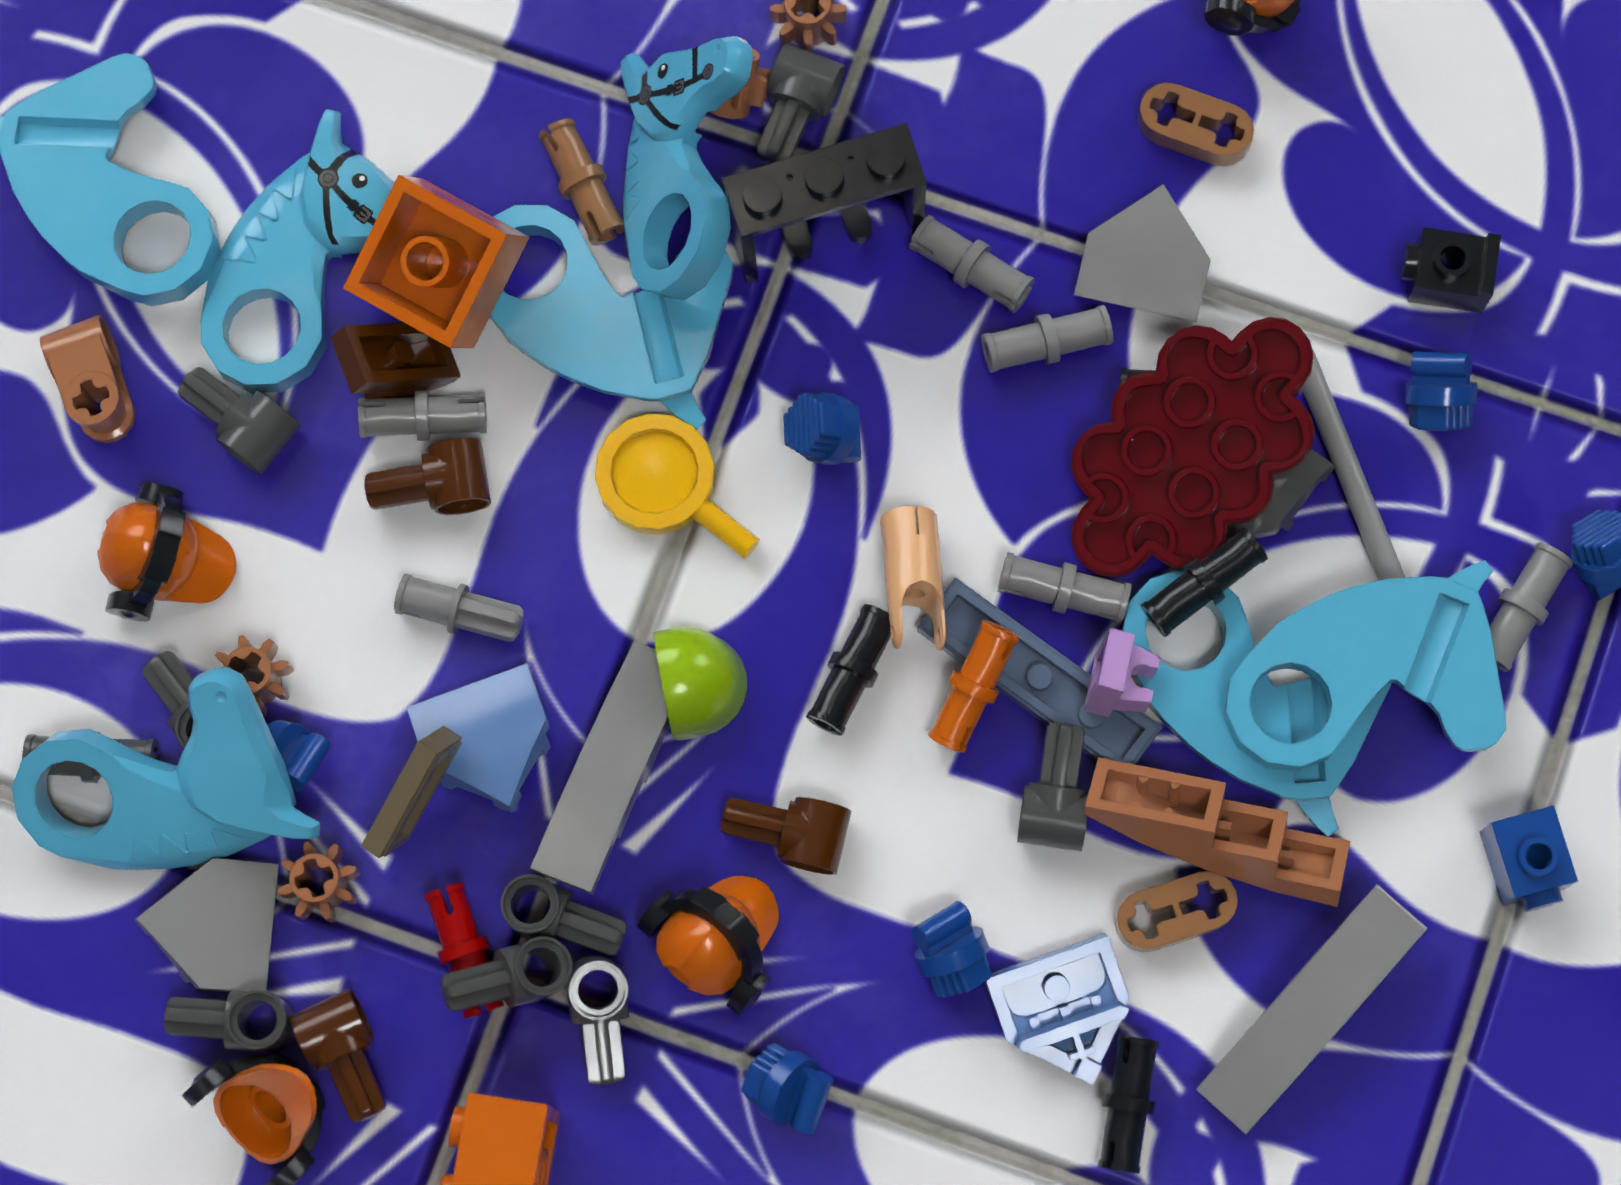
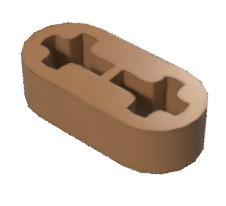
(1199, 111)
(1170, 896)

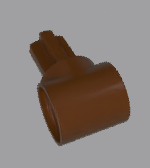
(449, 478)
(807, 833)
(335, 1039)

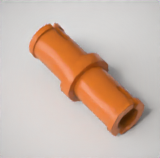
(974, 686)

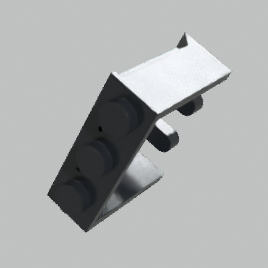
(822, 183)

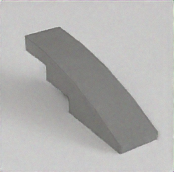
(606, 775)
(1311, 1009)

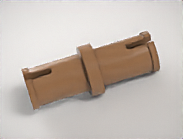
(582, 181)

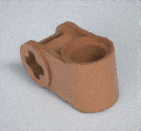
(89, 371)

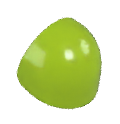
(699, 680)

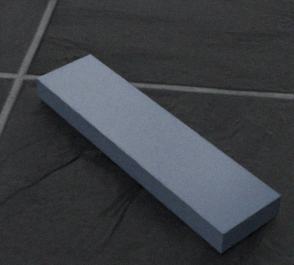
(1042, 679)

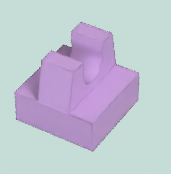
(1111, 675)

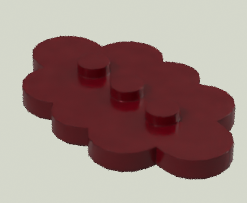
(1192, 446)

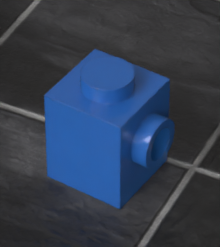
(1529, 858)

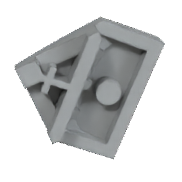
(1146, 260)
(218, 925)

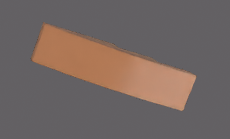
(1227, 837)

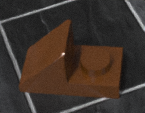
(392, 360)

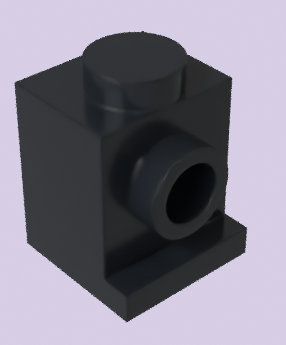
(1458, 289)

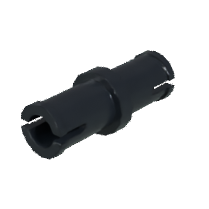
(1204, 581)
(851, 670)
(1128, 1104)

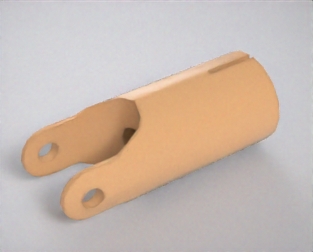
(913, 568)

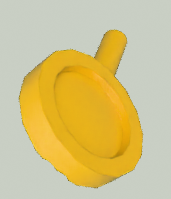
(661, 477)

